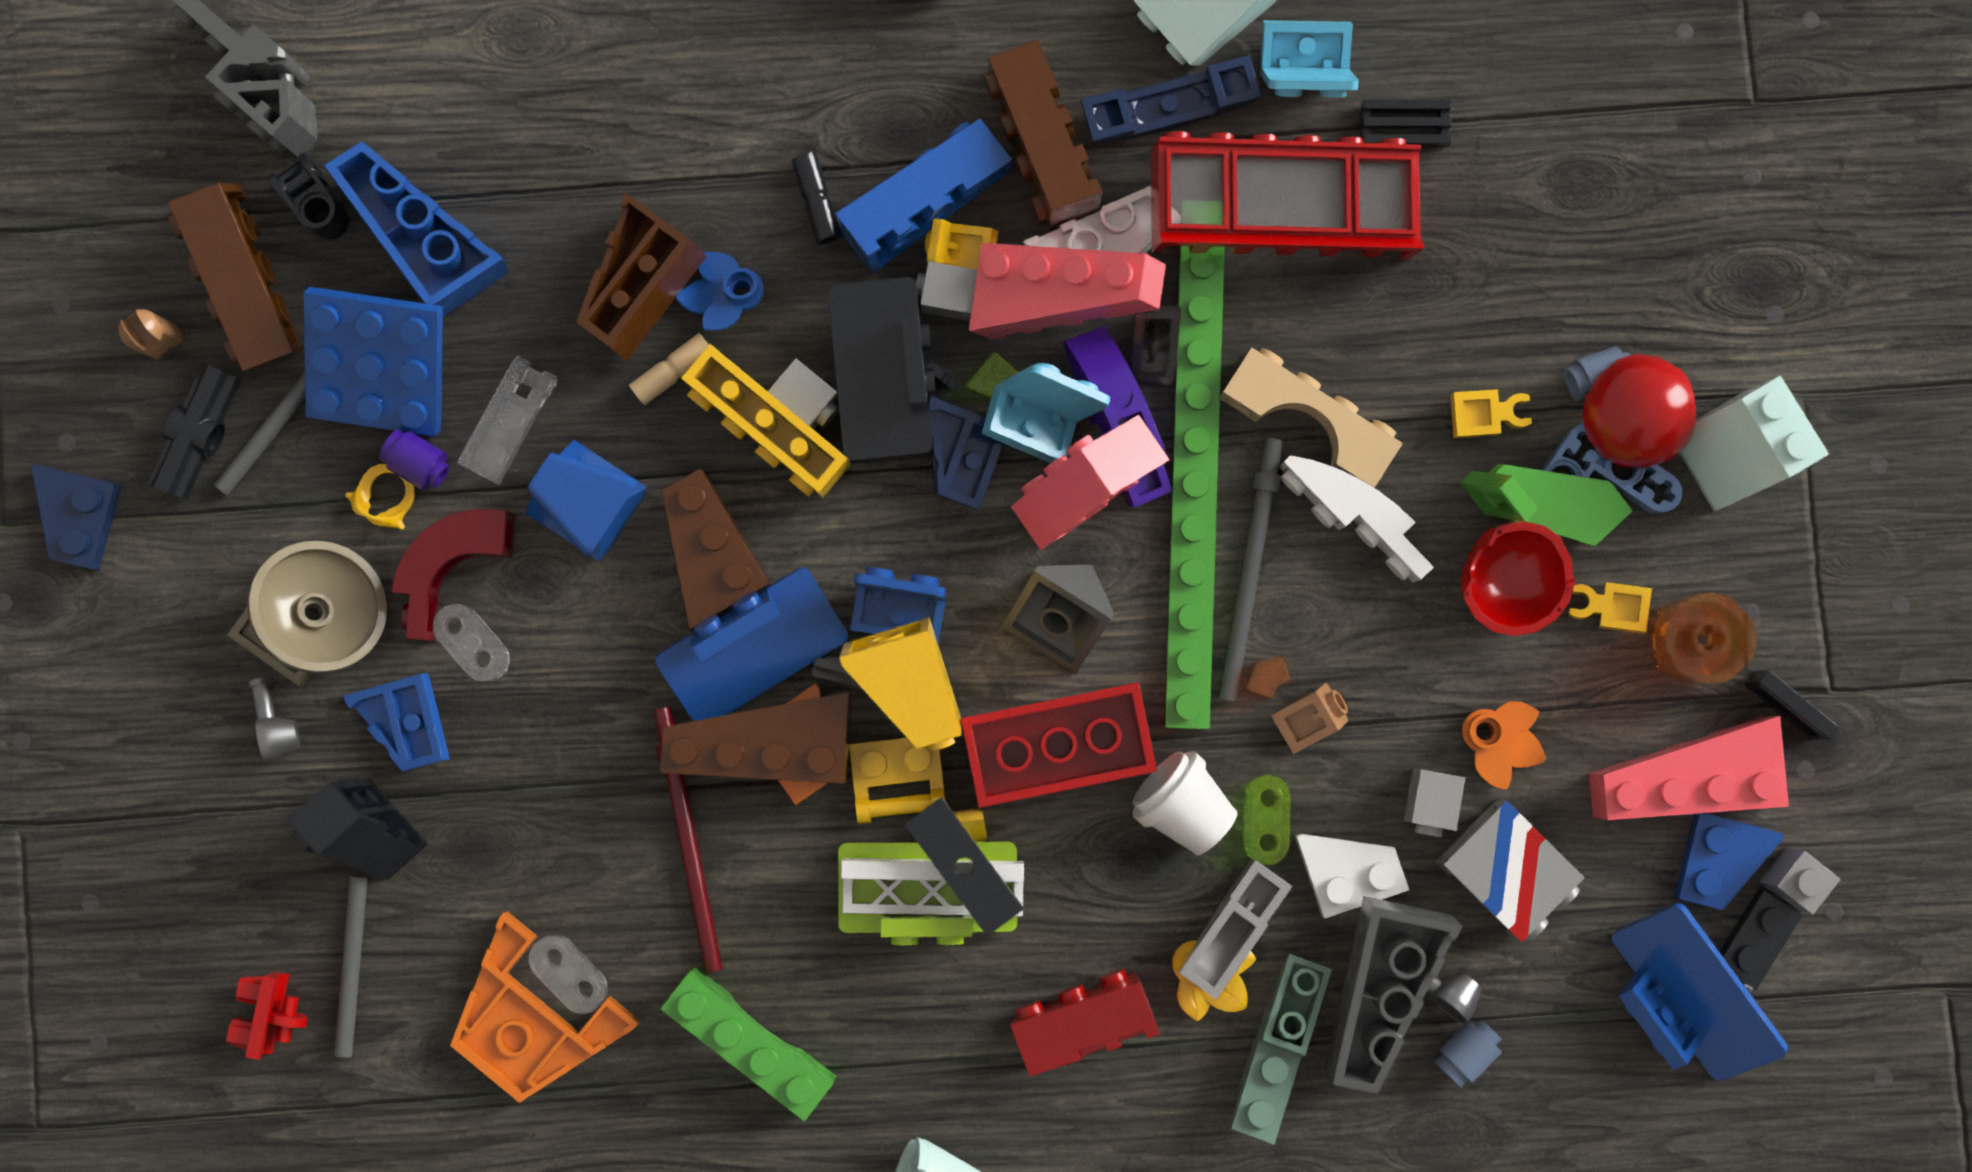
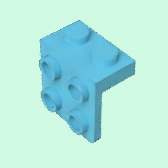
(1307, 57)
(1040, 410)

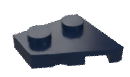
(960, 454)

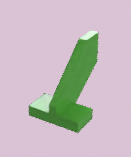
(1565, 503)

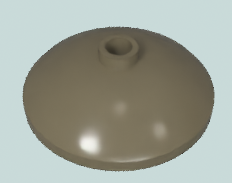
(337, 586)

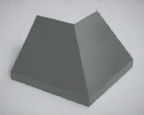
(1061, 613)

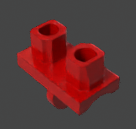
(273, 1015)

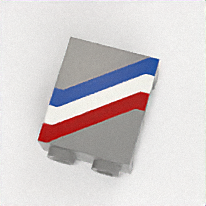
(1511, 870)

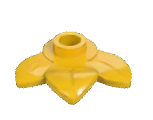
(1196, 1001)

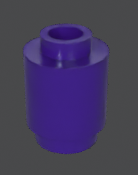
(414, 459)

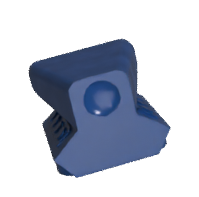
(584, 499)

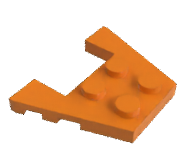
(519, 1036)

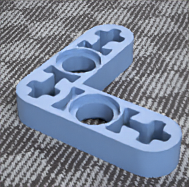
(1602, 470)

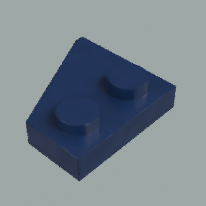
(75, 514)

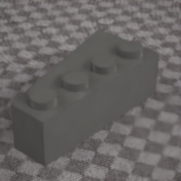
(1386, 978)

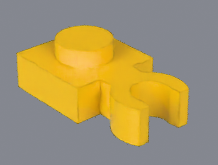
(1482, 413)
(1619, 607)

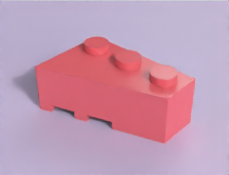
(1087, 480)

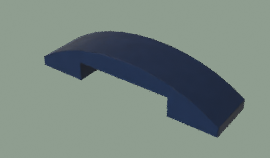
(1171, 103)

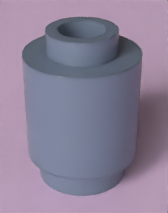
(1585, 371)
(1469, 1052)

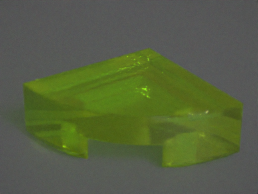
(990, 374)

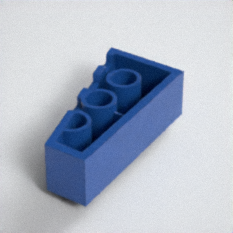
(424, 242)

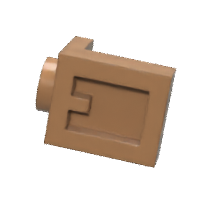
(1311, 717)

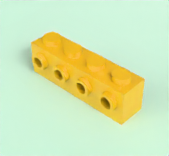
(766, 420)

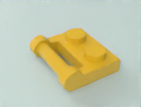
(893, 763)

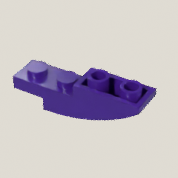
(1099, 361)

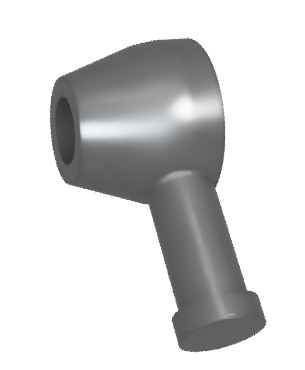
(274, 735)
(1455, 996)

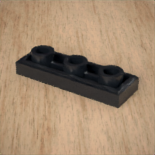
(982, 889)

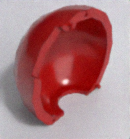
(1640, 412)
(1517, 578)

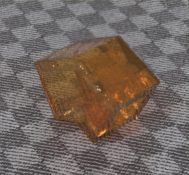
(1266, 676)

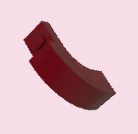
(438, 552)

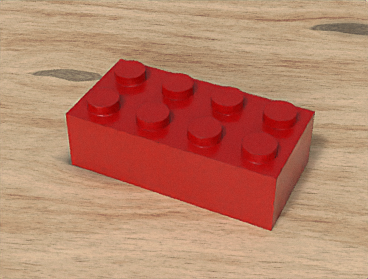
(1059, 745)

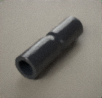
(817, 202)

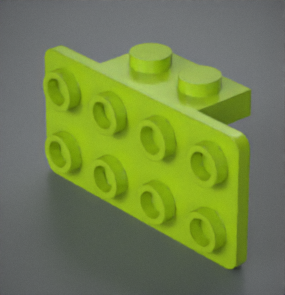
(906, 928)

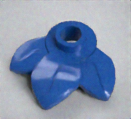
(715, 292)

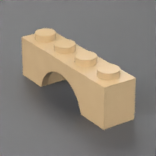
(1356, 444)

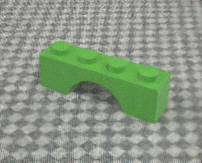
(728, 1030)

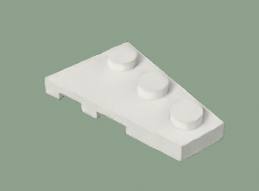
(1117, 227)

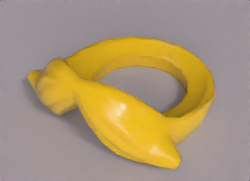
(360, 500)

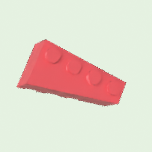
(1052, 286)
(1713, 773)

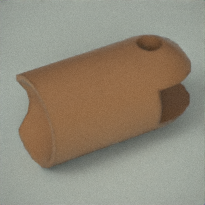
(149, 333)

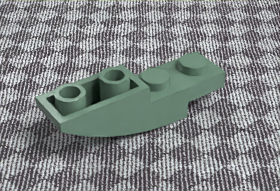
(1279, 1048)

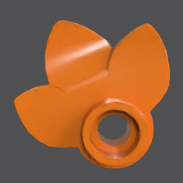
(1508, 743)

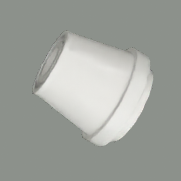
(1184, 803)

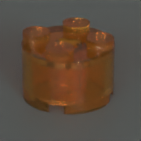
(1728, 633)

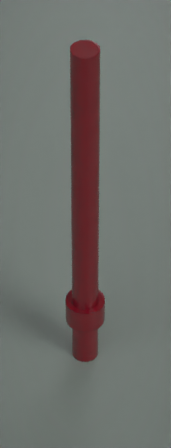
(690, 855)

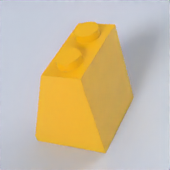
(907, 681)

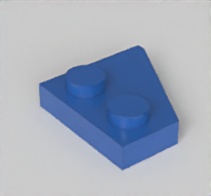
(404, 720)
(1721, 859)

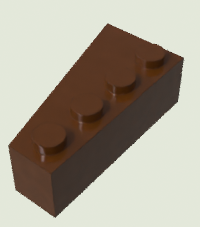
(1042, 135)
(234, 274)
(776, 743)

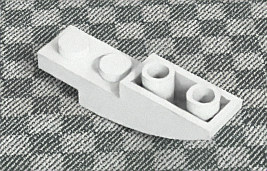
(1346, 498)

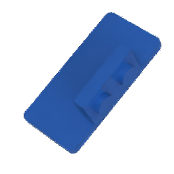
(752, 646)
(1692, 997)

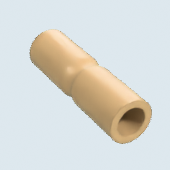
(667, 372)

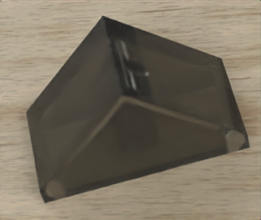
(1155, 345)

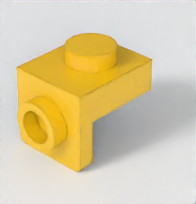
(957, 243)

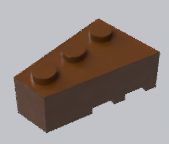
(638, 278)
(708, 549)

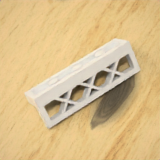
(915, 869)

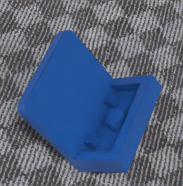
(890, 603)

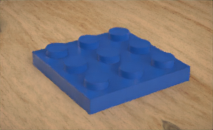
(373, 361)

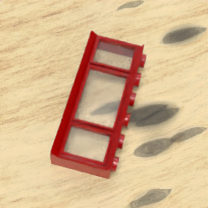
(1285, 194)

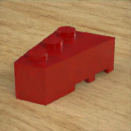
(1082, 1022)

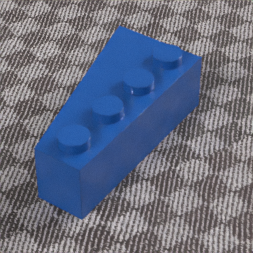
(933, 186)

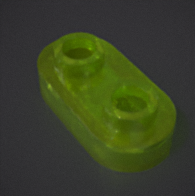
(1266, 819)

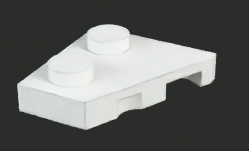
(1349, 870)

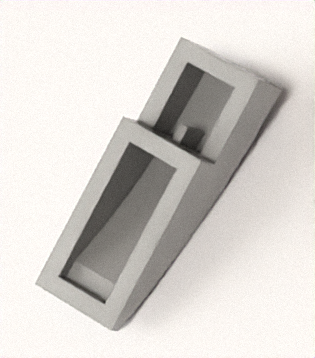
(1234, 928)

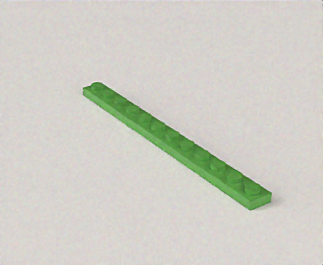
(1194, 490)

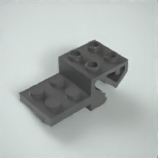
(256, 80)

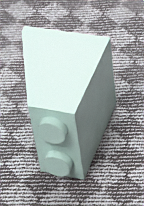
(1199, 26)
(1751, 444)

